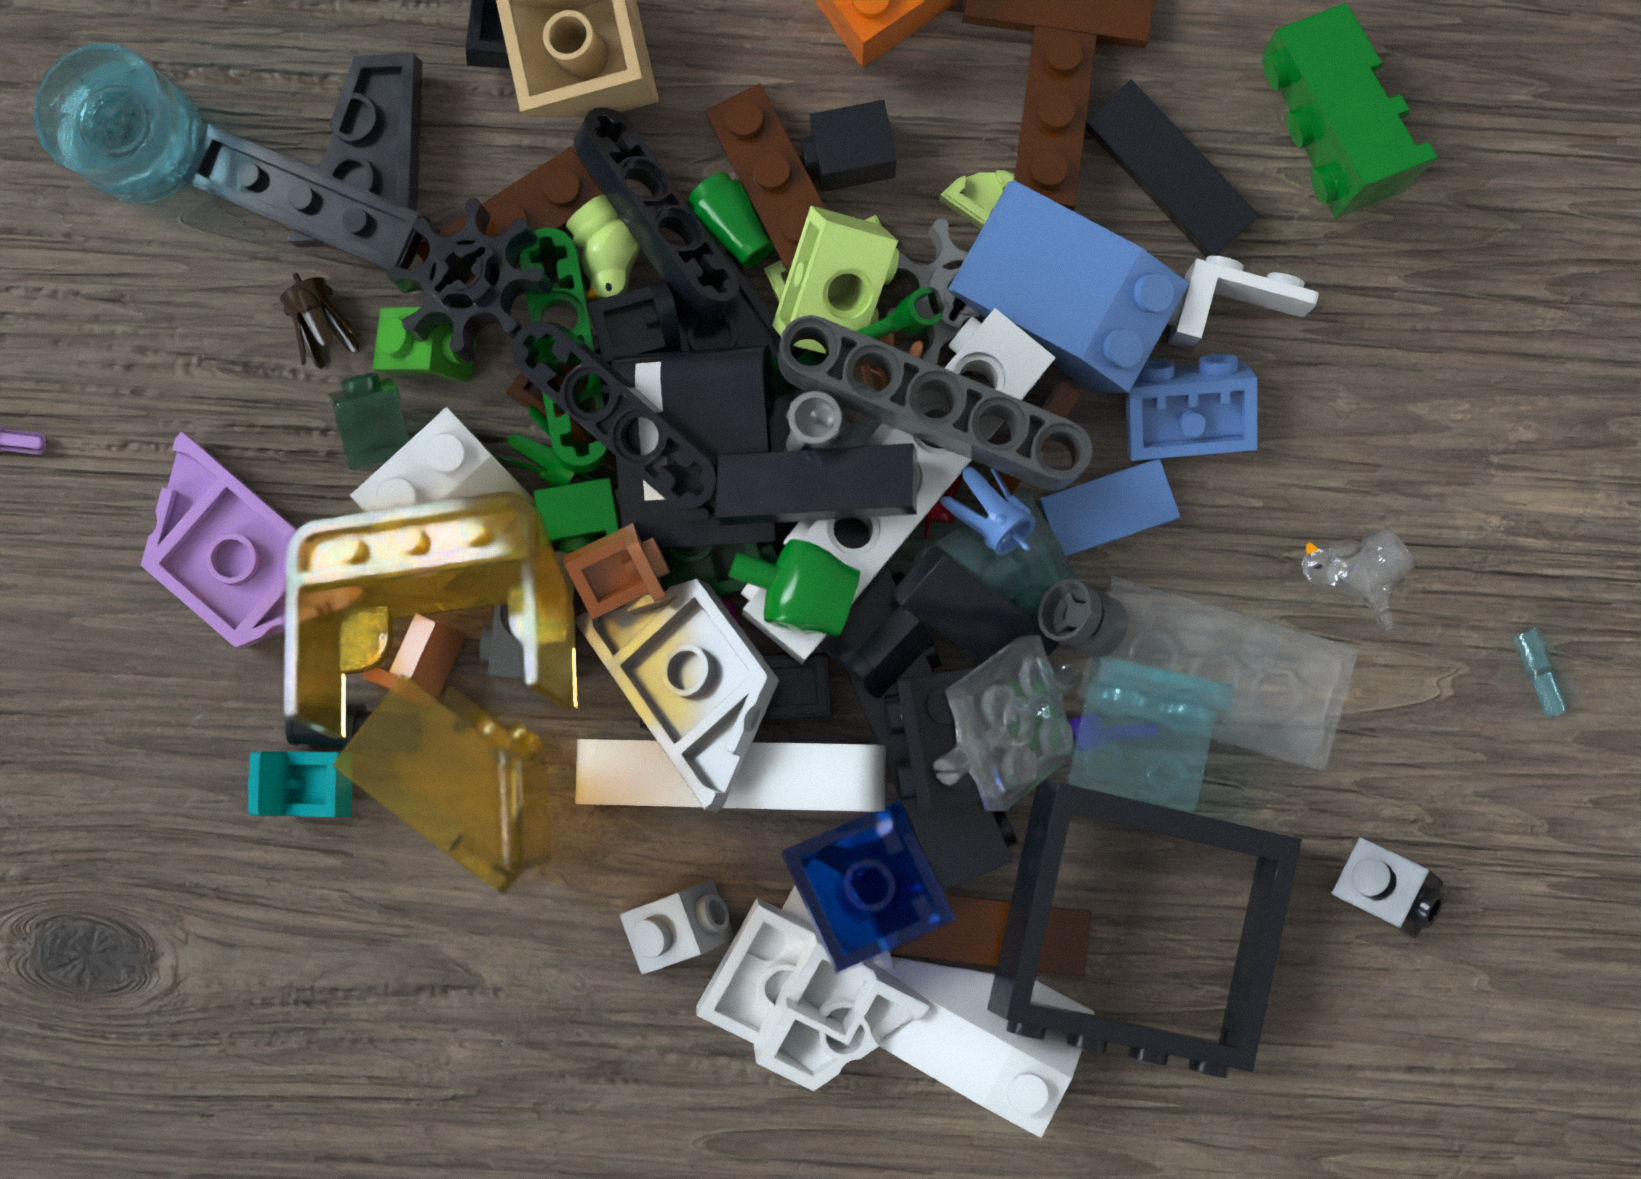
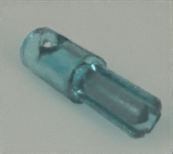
(1539, 667)

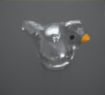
(1362, 569)

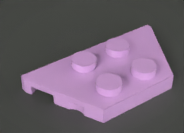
(220, 548)

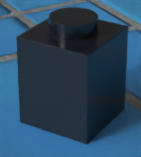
(850, 146)

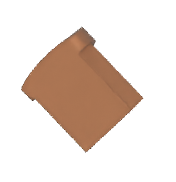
(423, 657)

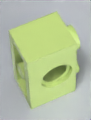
(832, 247)

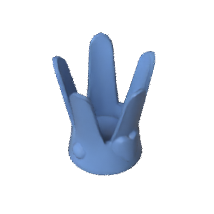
(1007, 522)

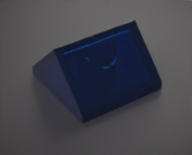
(868, 888)

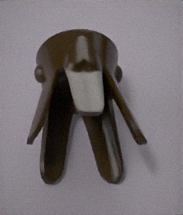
(314, 315)

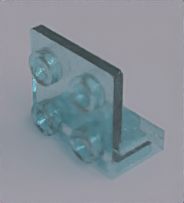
(1146, 732)

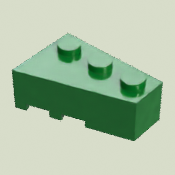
(1342, 111)

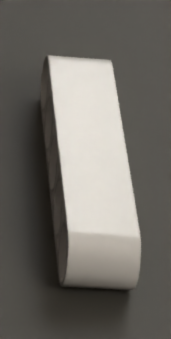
(770, 777)

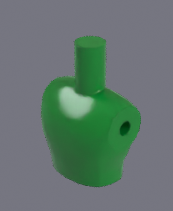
(804, 588)

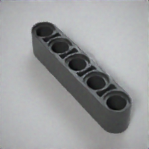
(966, 399)

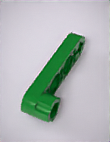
(558, 245)

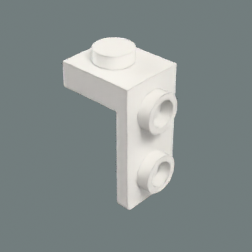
(1227, 278)

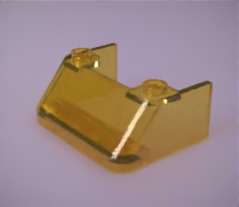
(429, 558)
(458, 781)

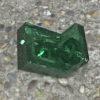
(368, 419)

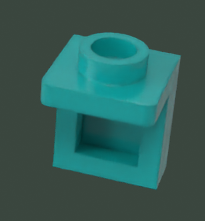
(297, 785)

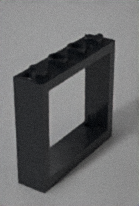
(1032, 905)

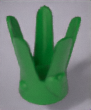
(544, 456)

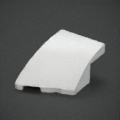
(792, 1004)

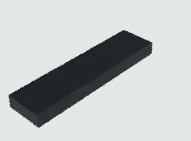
(304, 199)

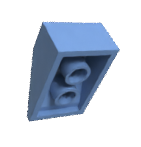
(1070, 288)

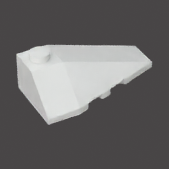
(973, 1051)

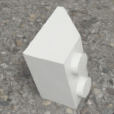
(437, 466)

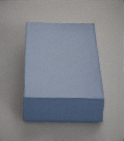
(1110, 508)

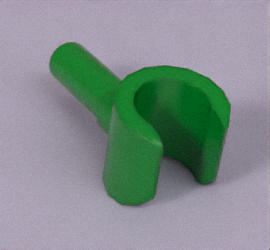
(903, 318)

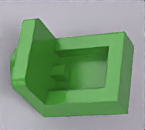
(403, 355)

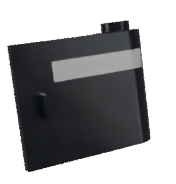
(719, 402)

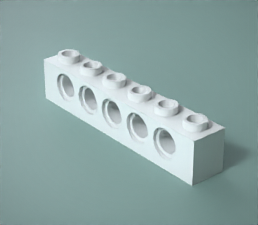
(1012, 366)

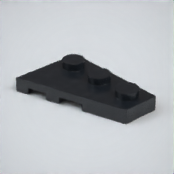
(376, 131)

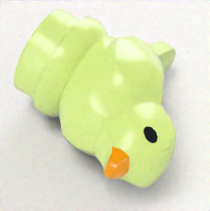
(606, 246)

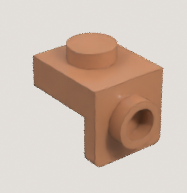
(617, 570)

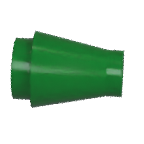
(731, 218)

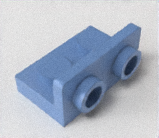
(1192, 408)

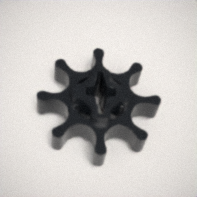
(453, 263)

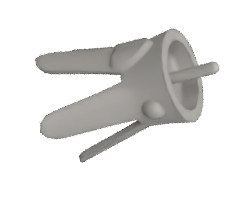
(815, 421)

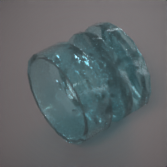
(92, 106)

